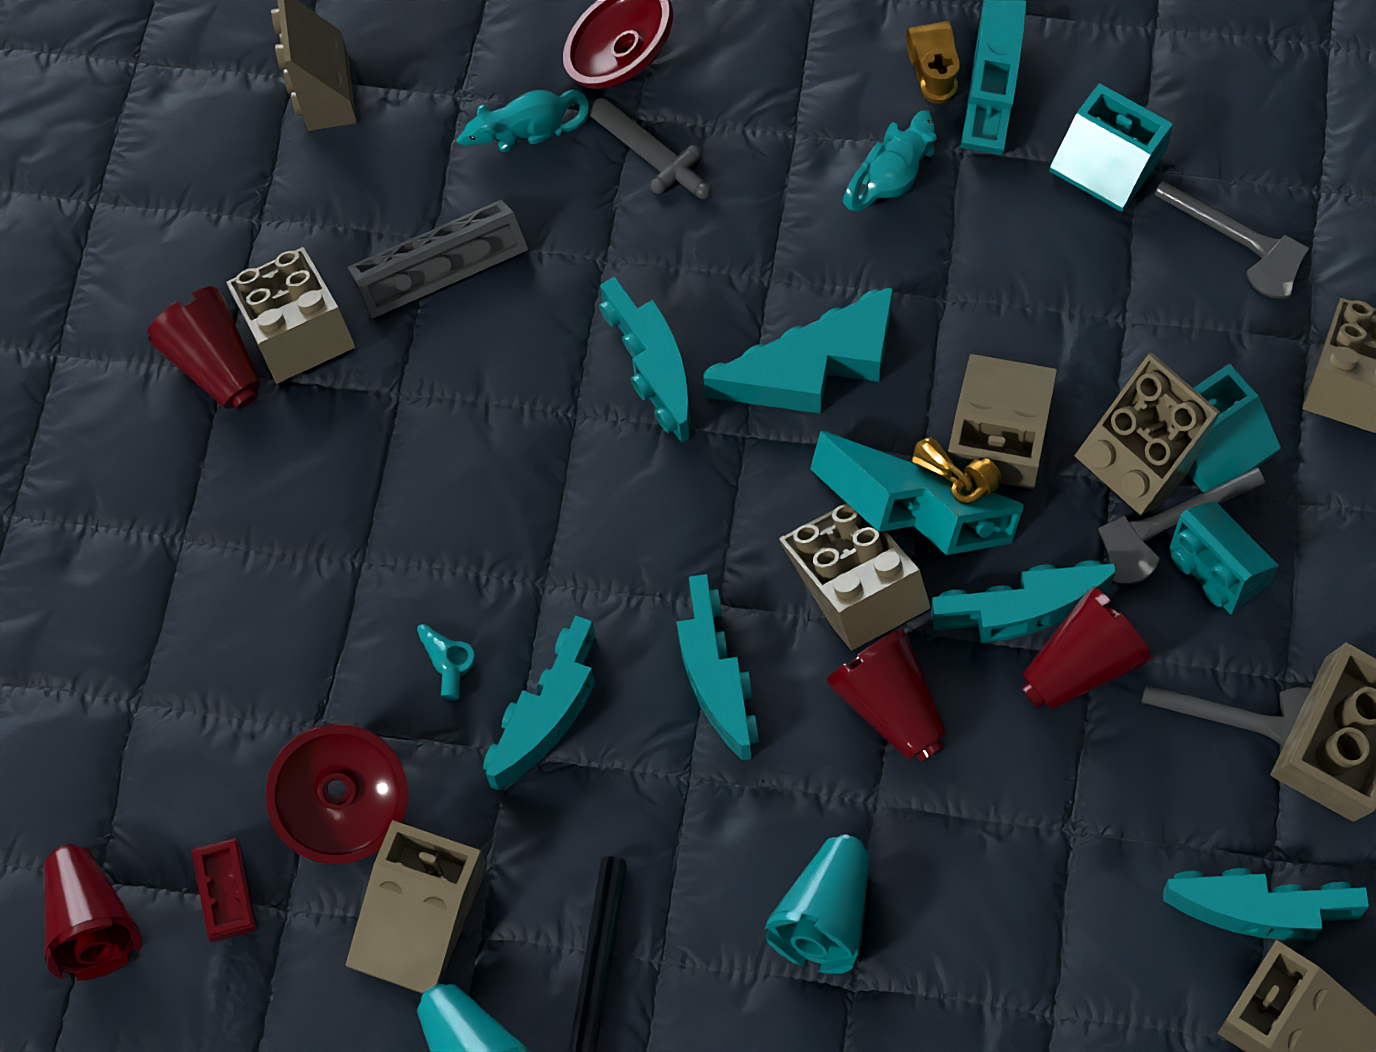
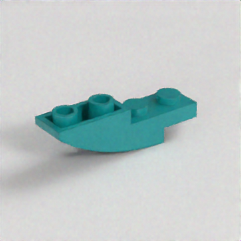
(994, 75)
(655, 356)
(1041, 601)
(713, 675)
(541, 721)
(1244, 906)

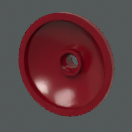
(616, 41)
(329, 825)

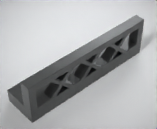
(438, 258)

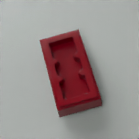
(224, 890)

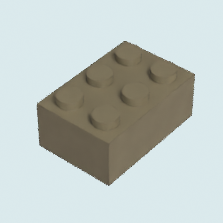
(1334, 737)

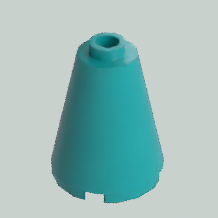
(824, 908)
(460, 1025)

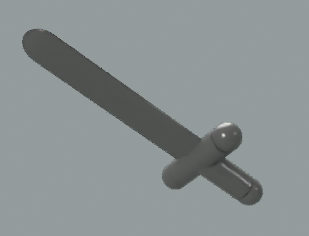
(670, 165)

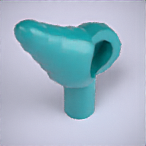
(448, 658)

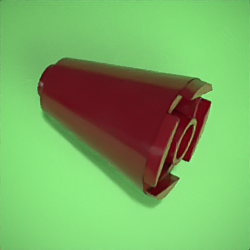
(207, 347)
(1084, 653)
(892, 696)
(84, 917)

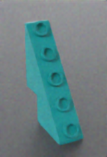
(795, 367)
(904, 495)

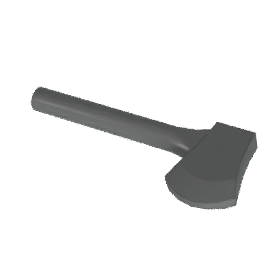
(1280, 257)
(1127, 539)
(1274, 727)

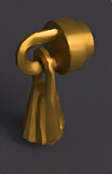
(978, 475)

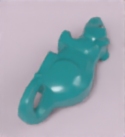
(530, 116)
(892, 165)

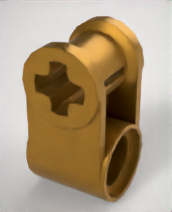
(934, 60)

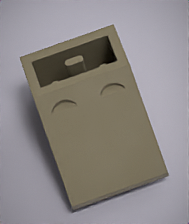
(314, 66)
(290, 314)
(1346, 368)
(1002, 417)
(1149, 436)
(856, 575)
(415, 907)
(1297, 1009)

